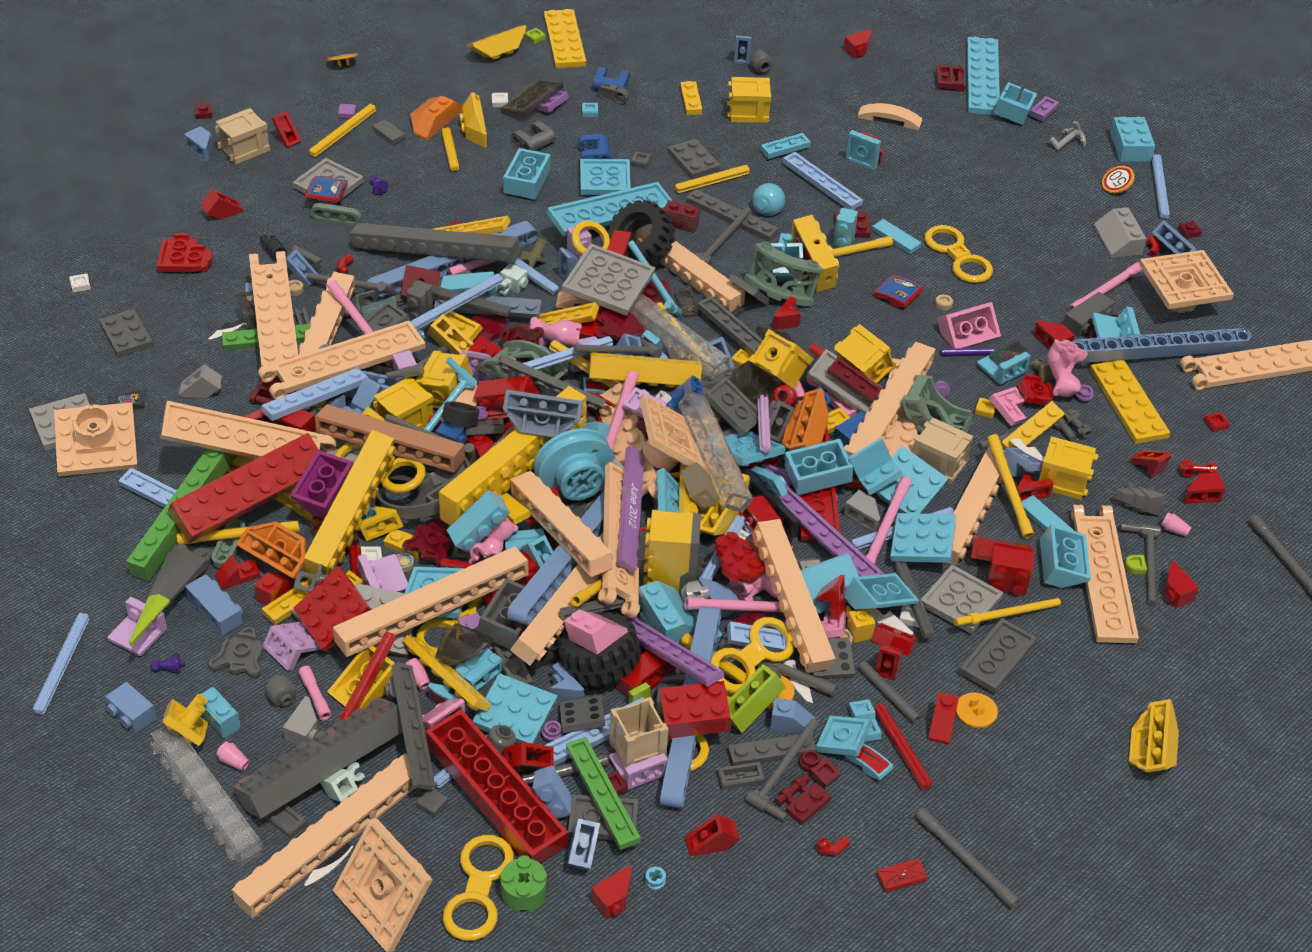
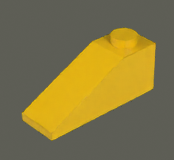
(448, 335)

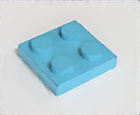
(863, 150)
(843, 735)

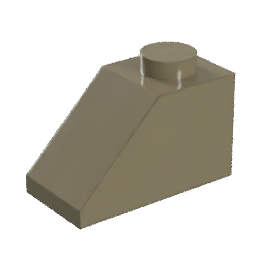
(700, 486)

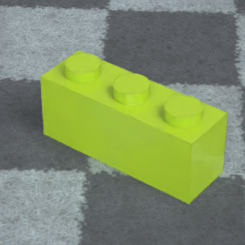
(754, 697)

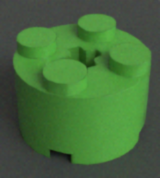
(523, 884)

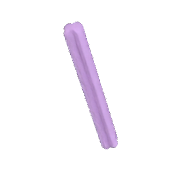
(764, 424)

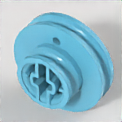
(572, 463)

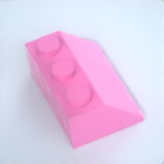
(969, 326)

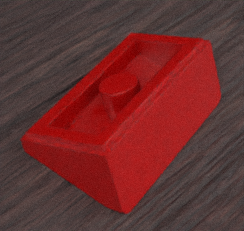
(894, 637)

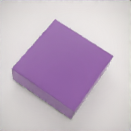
(346, 111)

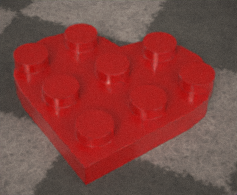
(183, 255)
(739, 558)

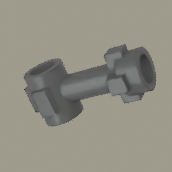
(1073, 417)

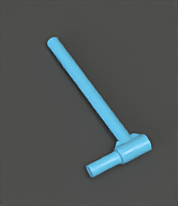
(669, 303)
(465, 380)

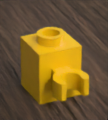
(860, 624)

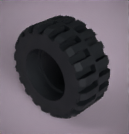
(640, 214)
(608, 665)

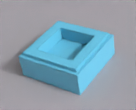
(589, 109)
(650, 337)

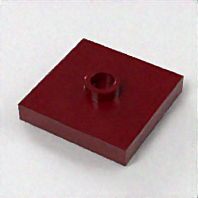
(420, 274)

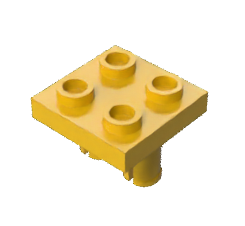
(187, 720)

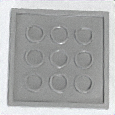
(608, 279)

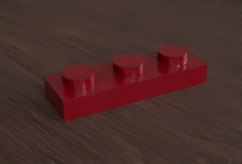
(854, 380)

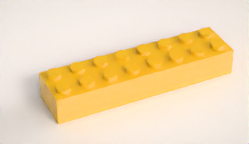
(351, 504)

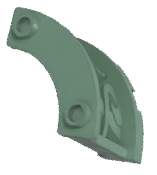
(760, 281)
(523, 349)
(924, 395)

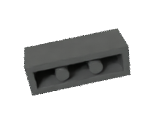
(1080, 319)

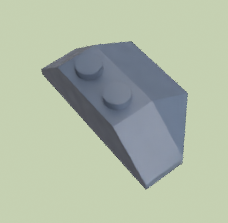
(541, 413)

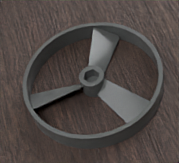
(420, 508)

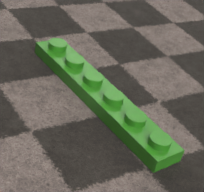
(249, 338)
(603, 793)

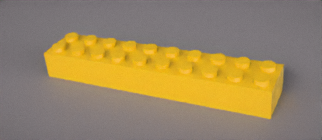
(495, 468)

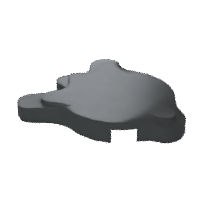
(240, 654)

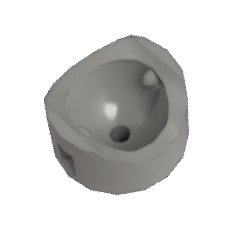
(695, 587)

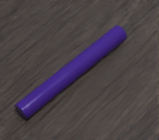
(966, 351)

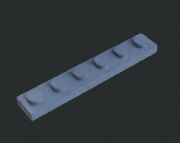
(519, 306)

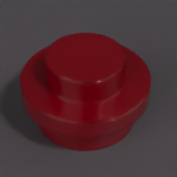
(809, 759)

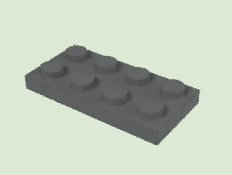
(997, 655)

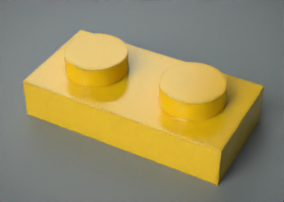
(395, 540)

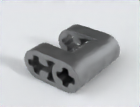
(541, 137)

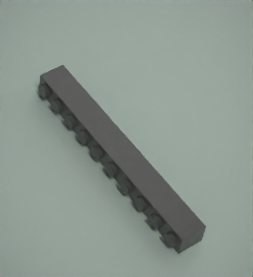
(435, 242)

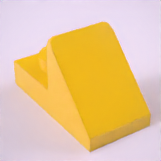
(380, 524)

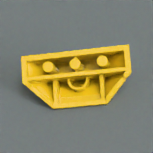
(499, 43)
(473, 121)
(716, 518)
(1155, 738)

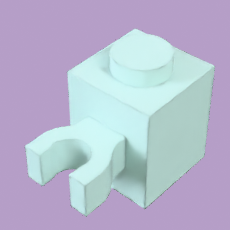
(513, 279)
(342, 783)

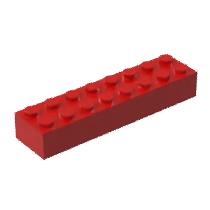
(242, 489)
(496, 788)

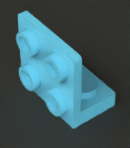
(1112, 326)
(1006, 370)
(875, 466)

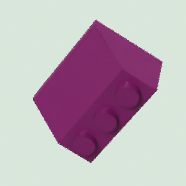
(321, 483)

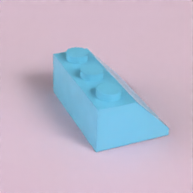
(1064, 557)
(823, 573)
(879, 592)
(666, 610)

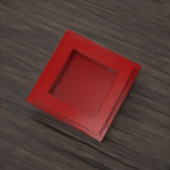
(1216, 422)

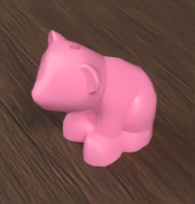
(563, 331)
(1062, 359)
(493, 542)
(746, 591)

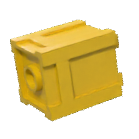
(749, 99)
(866, 353)
(781, 359)
(439, 377)
(405, 401)
(1068, 467)

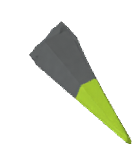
(178, 570)

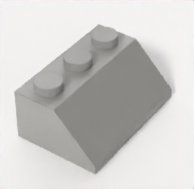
(1120, 233)

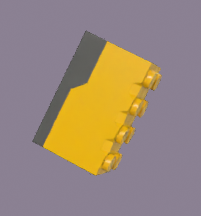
(672, 548)

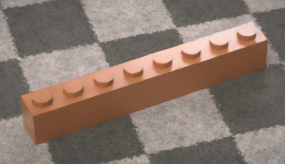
(408, 442)

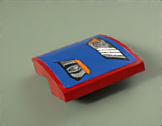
(326, 188)
(898, 290)

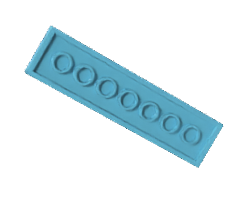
(982, 75)
(603, 207)

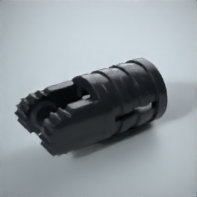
(272, 245)

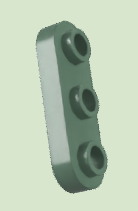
(335, 214)
(222, 550)

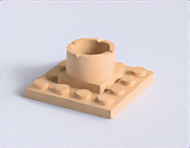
(1186, 280)
(668, 437)
(95, 439)
(382, 885)

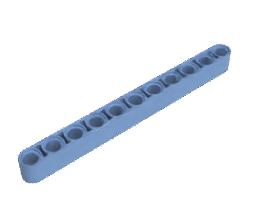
(524, 230)
(1164, 344)
(553, 572)
(683, 748)

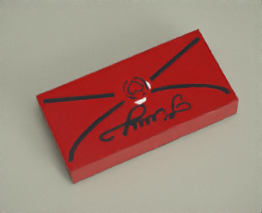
(902, 875)

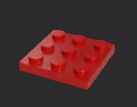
(329, 605)

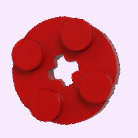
(1035, 390)

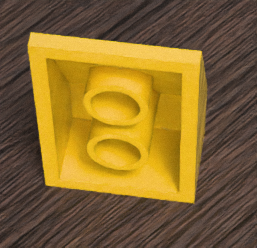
(348, 680)

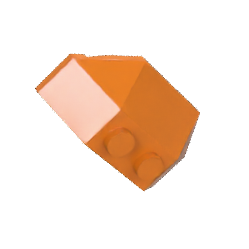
(433, 116)
(807, 421)
(275, 546)

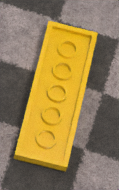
(564, 38)
(1129, 401)

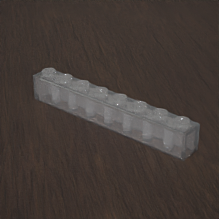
(681, 338)
(715, 452)
(207, 796)

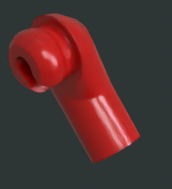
(1153, 241)
(343, 262)
(834, 849)

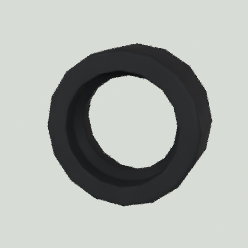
(460, 413)

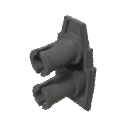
(1141, 499)

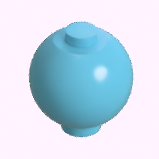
(768, 199)

